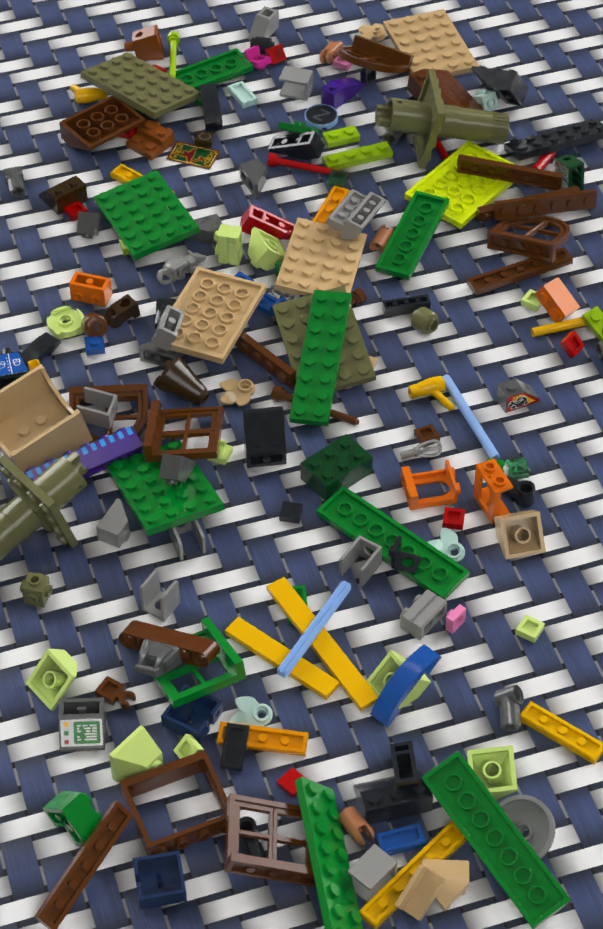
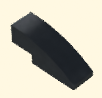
(210, 106)
(404, 763)

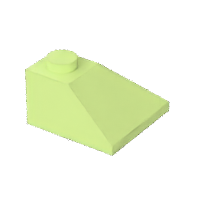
(264, 250)
(386, 670)
(53, 676)
(135, 755)
(495, 769)

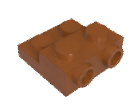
(151, 139)

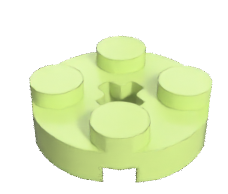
(65, 330)

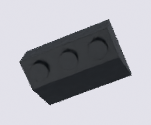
(384, 801)

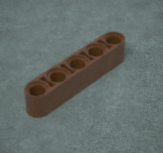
(193, 648)

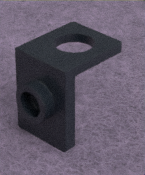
(398, 557)

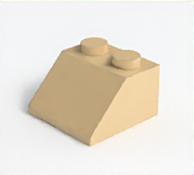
(520, 534)

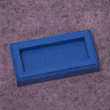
(401, 839)

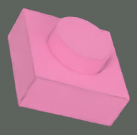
(341, 64)
(455, 618)

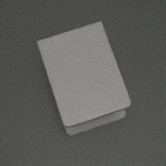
(297, 83)
(101, 399)
(199, 535)
(358, 549)
(151, 594)
(372, 872)

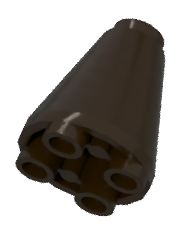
(181, 382)

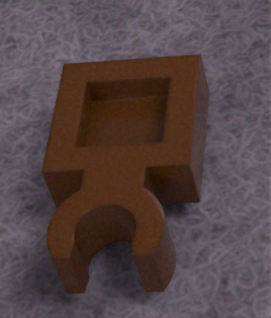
(114, 692)

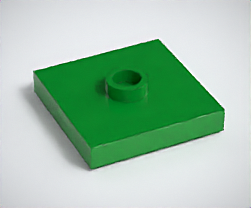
(297, 127)

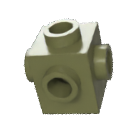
(36, 589)

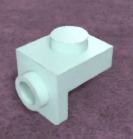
(487, 98)

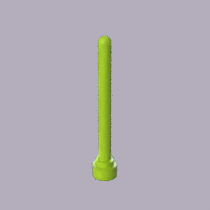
(173, 40)

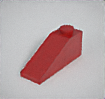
(266, 222)

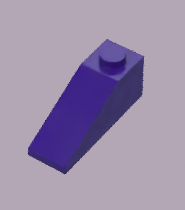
(339, 91)

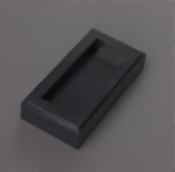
(234, 747)

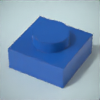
(94, 345)

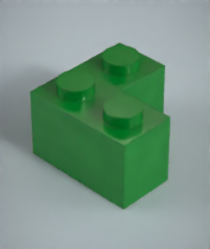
(74, 813)

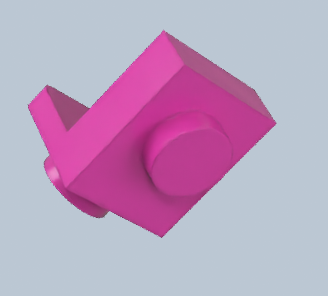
(256, 59)

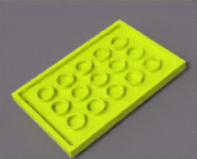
(463, 190)

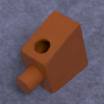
(146, 44)

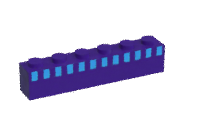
(100, 453)

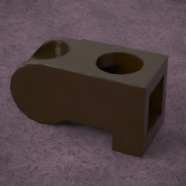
(121, 311)

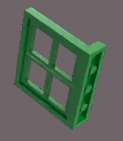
(226, 658)

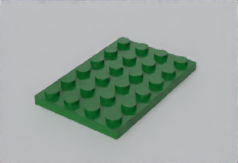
(146, 215)
(160, 504)

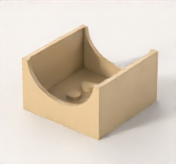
(38, 421)

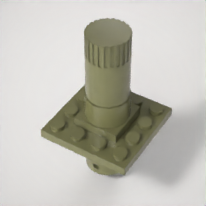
(433, 119)
(39, 501)

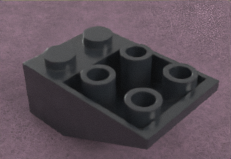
(505, 83)
(264, 437)

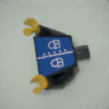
(14, 366)

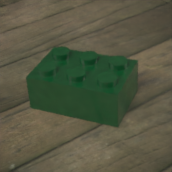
(336, 466)

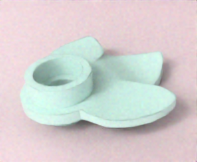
(449, 543)
(249, 710)

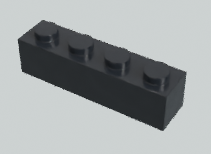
(405, 305)

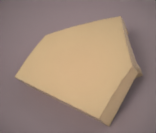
(456, 876)

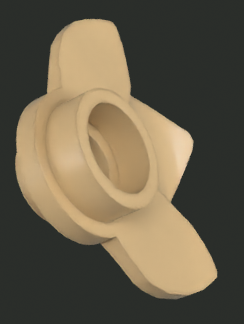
(373, 32)
(237, 391)

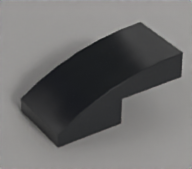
(41, 346)

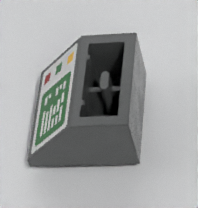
(82, 724)

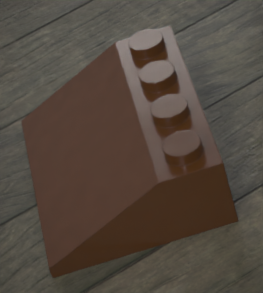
(451, 90)
(99, 123)

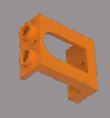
(410, 481)
(490, 497)

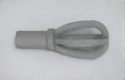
(416, 451)

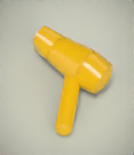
(87, 95)
(431, 386)

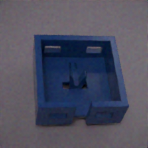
(207, 710)
(158, 872)

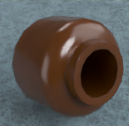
(90, 321)

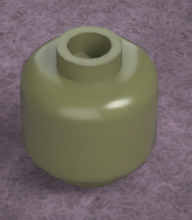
(424, 320)

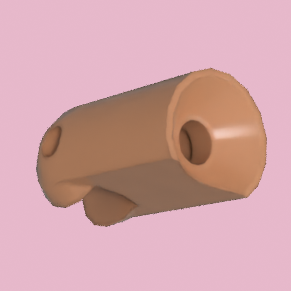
(330, 52)
(381, 239)
(355, 823)

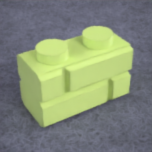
(229, 244)

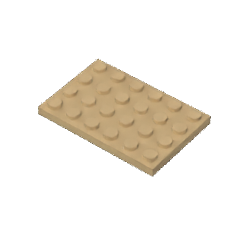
(431, 41)
(318, 259)
(215, 313)

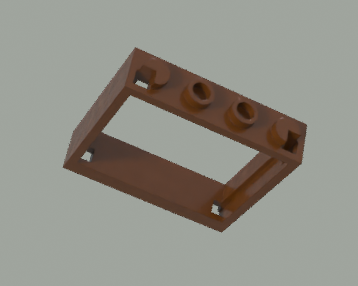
(166, 775)

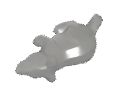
(177, 267)

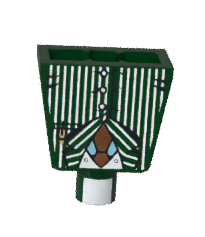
(572, 171)

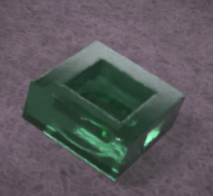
(337, 178)
(517, 468)

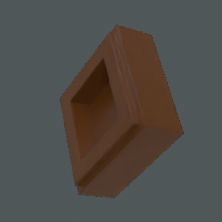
(426, 433)

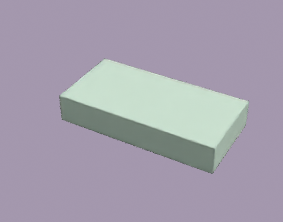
(242, 94)

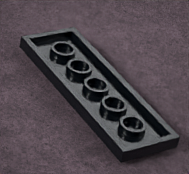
(555, 140)

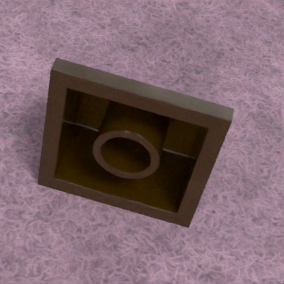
(65, 194)

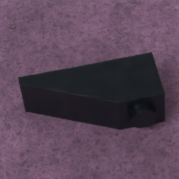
(299, 145)

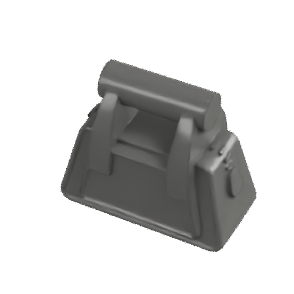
(157, 658)

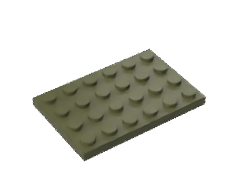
(140, 85)
(292, 322)

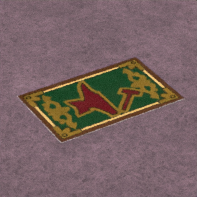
(193, 155)

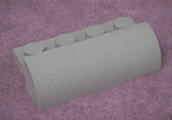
(354, 213)

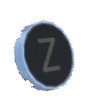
(321, 116)

